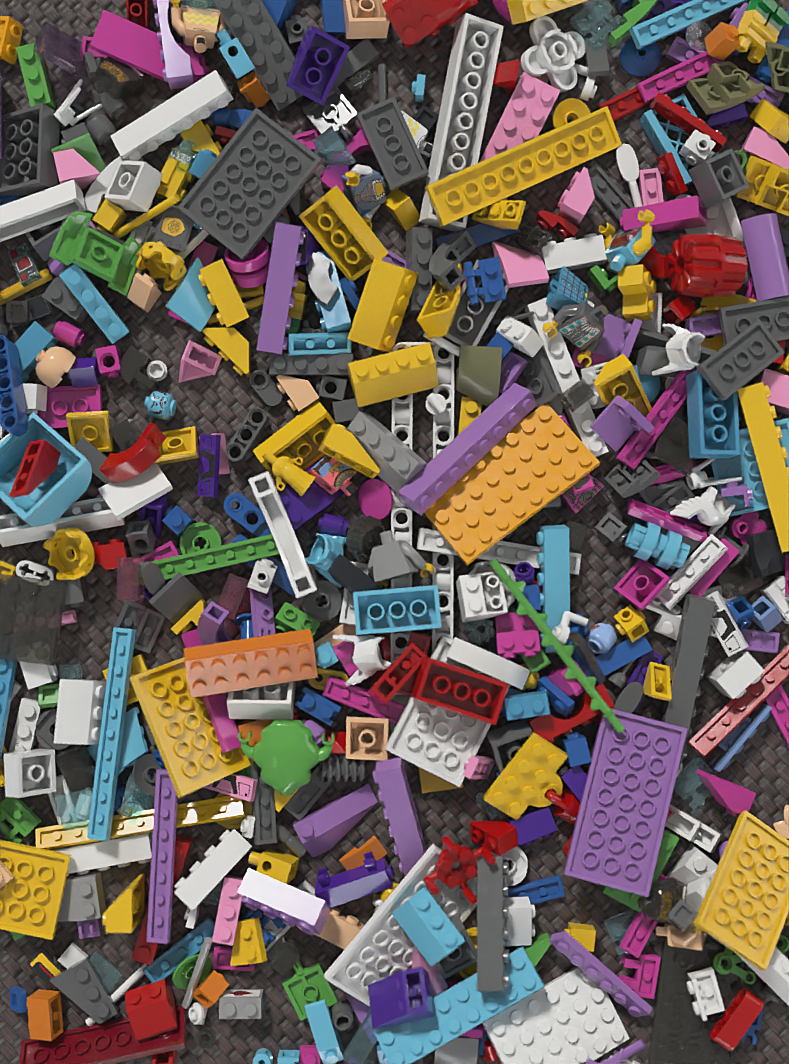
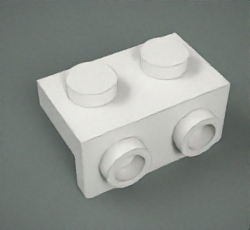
(705, 992)

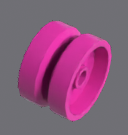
(254, 269)

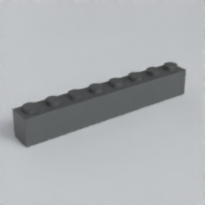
(687, 662)

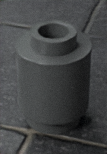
(114, 107)
(342, 1014)

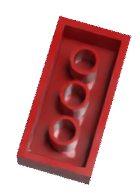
(459, 690)

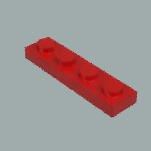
(684, 120)

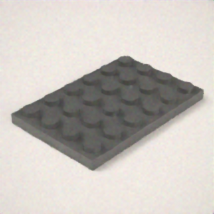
(250, 184)

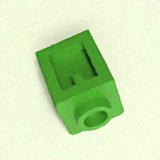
(599, 278)

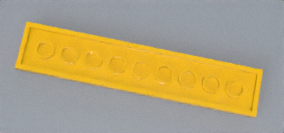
(523, 166)

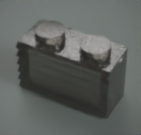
(76, 767)

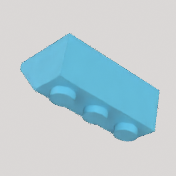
(428, 926)

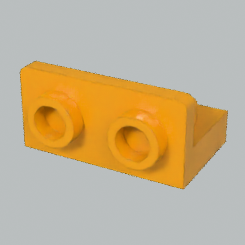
(9, 38)

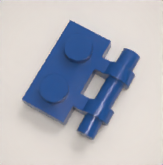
(491, 281)

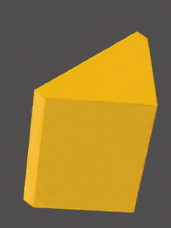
(179, 446)

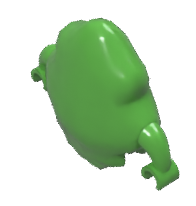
(286, 754)

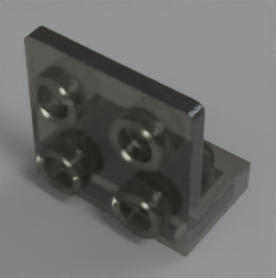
(674, 446)

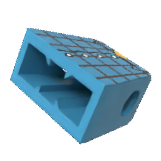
(566, 290)

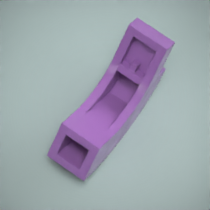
(212, 625)

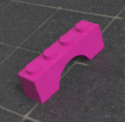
(332, 176)

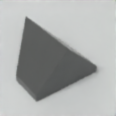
(652, 358)

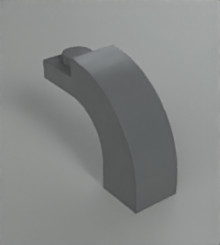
(447, 257)

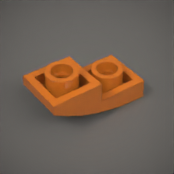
(355, 857)

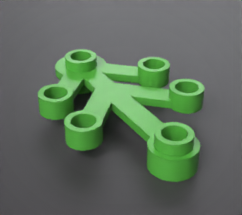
(731, 960)

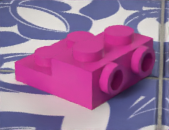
(516, 635)

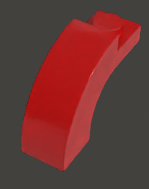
(136, 459)

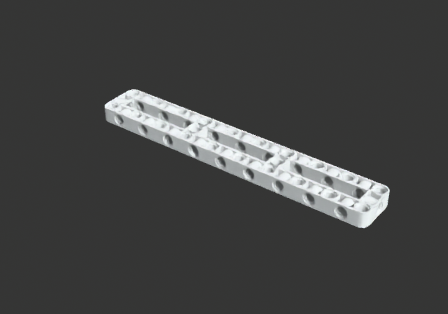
(402, 421)

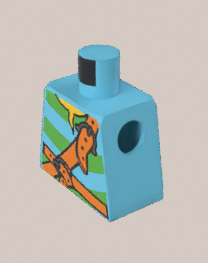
(236, 65)

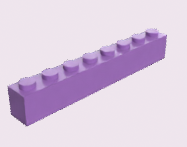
(467, 448)

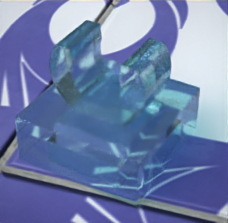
(183, 152)

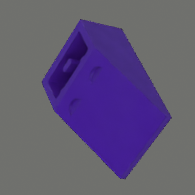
(401, 998)

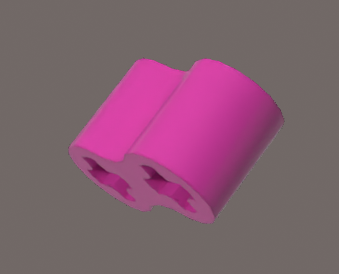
(345, 654)

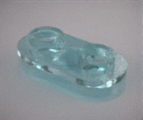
(129, 802)

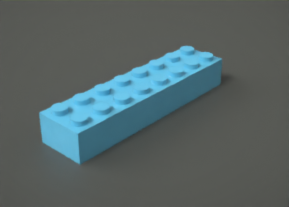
(458, 1012)

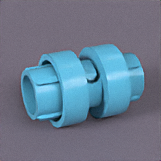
(665, 548)

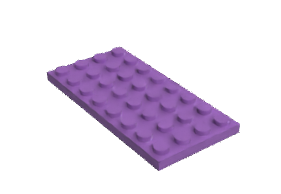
(625, 803)

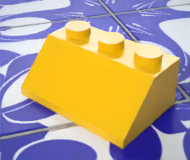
(127, 908)

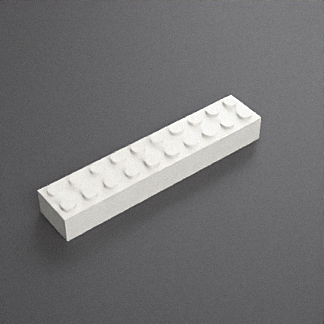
(463, 106)

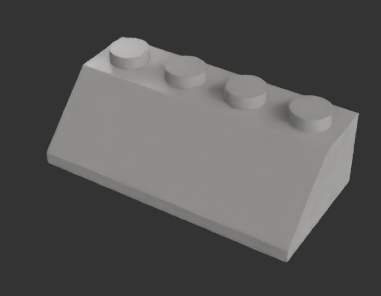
(394, 458)

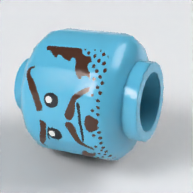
(160, 405)

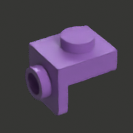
(734, 488)

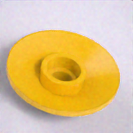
(569, 108)

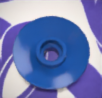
(639, 65)

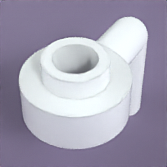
(589, 87)
(562, 630)

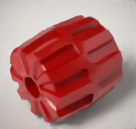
(707, 265)

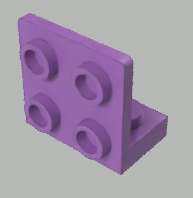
(618, 337)
(619, 423)

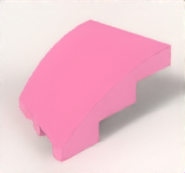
(520, 266)

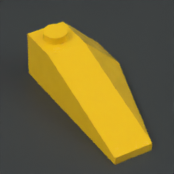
(439, 310)
(620, 379)

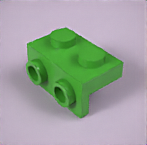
(293, 619)

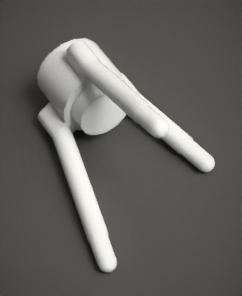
(65, 113)
(699, 479)

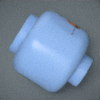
(601, 638)

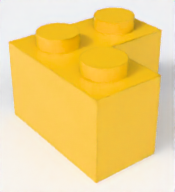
(637, 292)

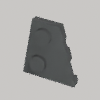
(666, 495)

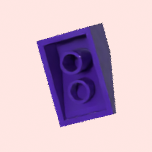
(317, 64)
(305, 507)

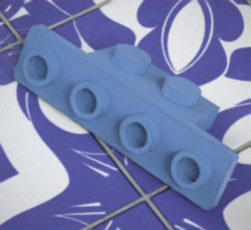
(734, 741)

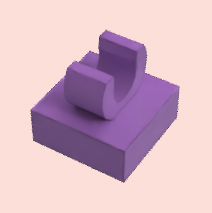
(89, 928)

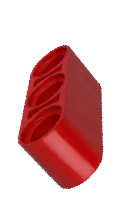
(736, 1019)

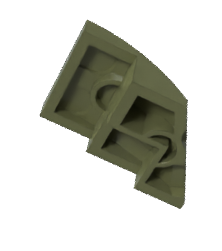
(779, 66)
(723, 87)
(479, 373)

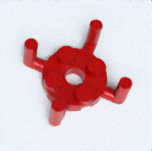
(461, 874)

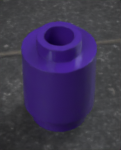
(333, 525)

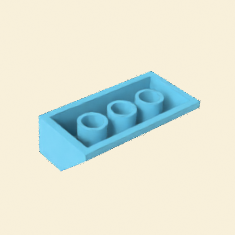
(397, 610)

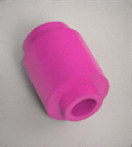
(69, 334)

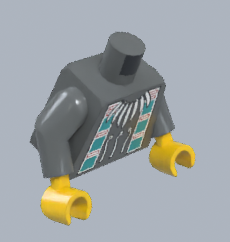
(581, 326)

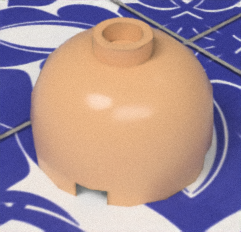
(53, 365)

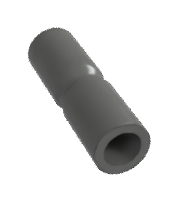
(290, 840)

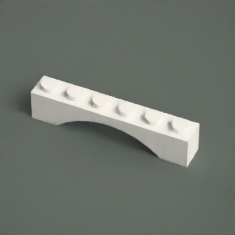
(283, 534)

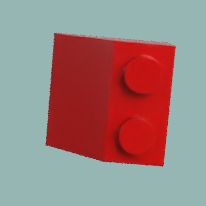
(151, 1009)

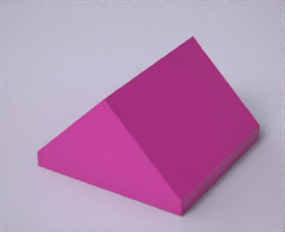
(641, 584)

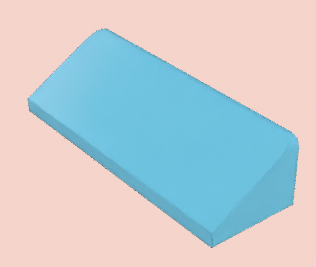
(319, 343)

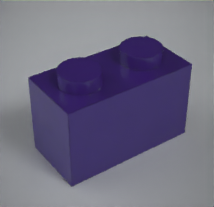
(534, 824)

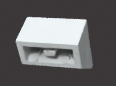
(481, 596)

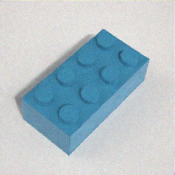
(711, 422)

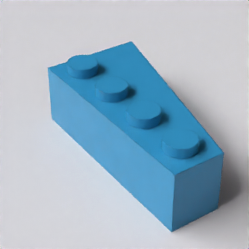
(336, 316)

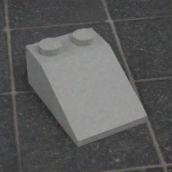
(83, 897)

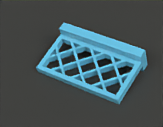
(660, 140)

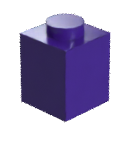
(84, 372)

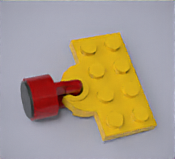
(533, 781)

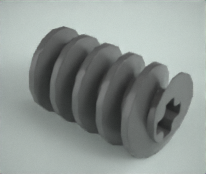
(341, 767)

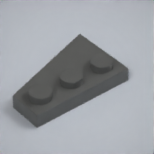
(540, 378)
(86, 990)

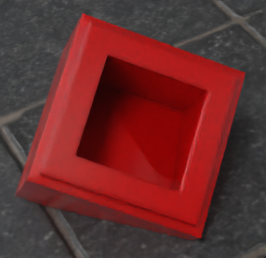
(339, 742)

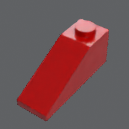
(36, 466)
(396, 674)

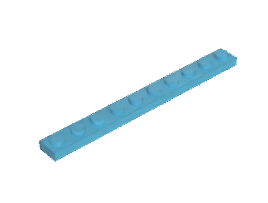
(111, 734)

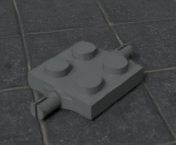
(334, 112)

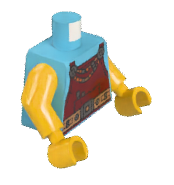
(629, 246)

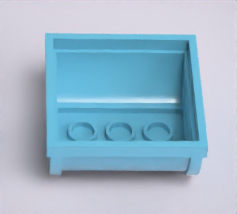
(54, 493)

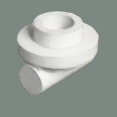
(435, 404)
(197, 1013)

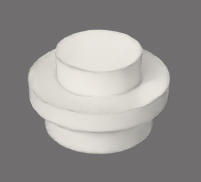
(157, 370)

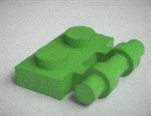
(19, 816)

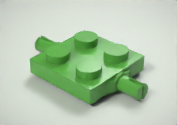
(307, 987)

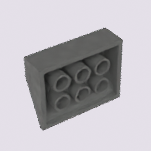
(26, 151)

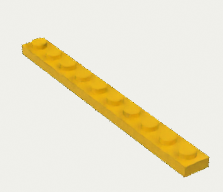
(142, 822)

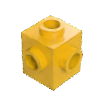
(631, 623)

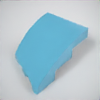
(191, 299)
(133, 741)

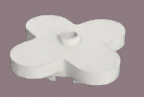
(553, 53)

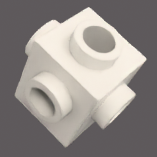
(697, 148)

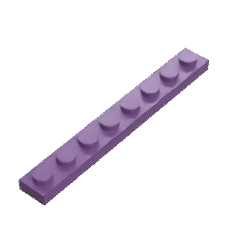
(162, 859)

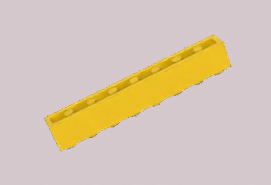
(769, 455)

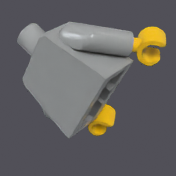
(395, 560)

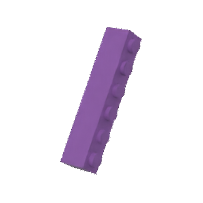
(279, 287)
(400, 812)

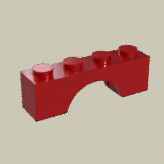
(550, 727)

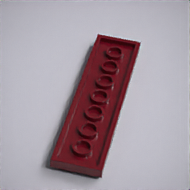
(102, 1044)

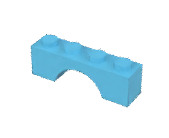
(94, 303)

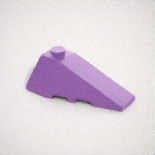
(330, 823)

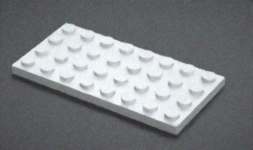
(382, 944)

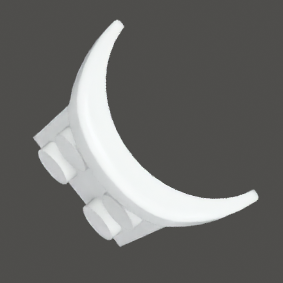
(721, 221)

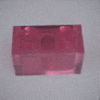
(129, 579)
(233, 594)

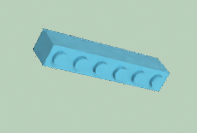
(553, 575)

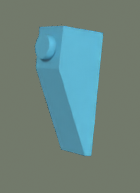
(324, 1032)

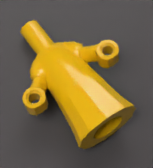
(289, 470)

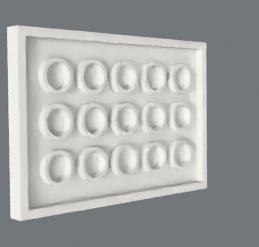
(436, 736)
(558, 1024)

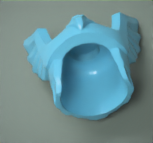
(324, 554)

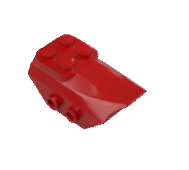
(421, 18)

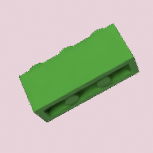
(35, 77)

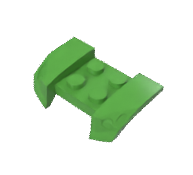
(96, 252)

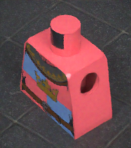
(333, 475)

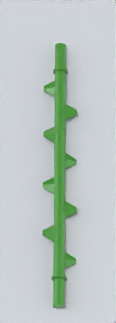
(549, 639)

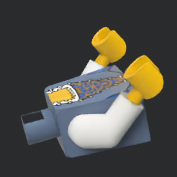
(364, 190)

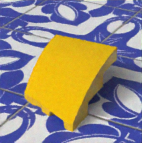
(767, 185)

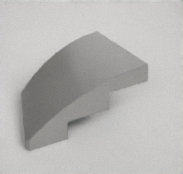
(457, 1051)

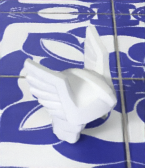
(682, 349)
(709, 507)
(365, 656)

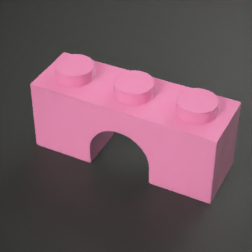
(228, 911)

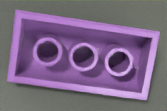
(766, 256)

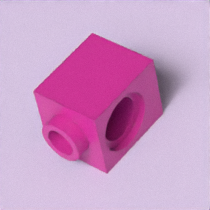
(106, 353)

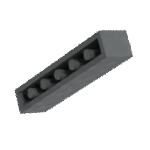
(491, 925)

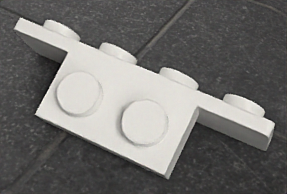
(669, 620)

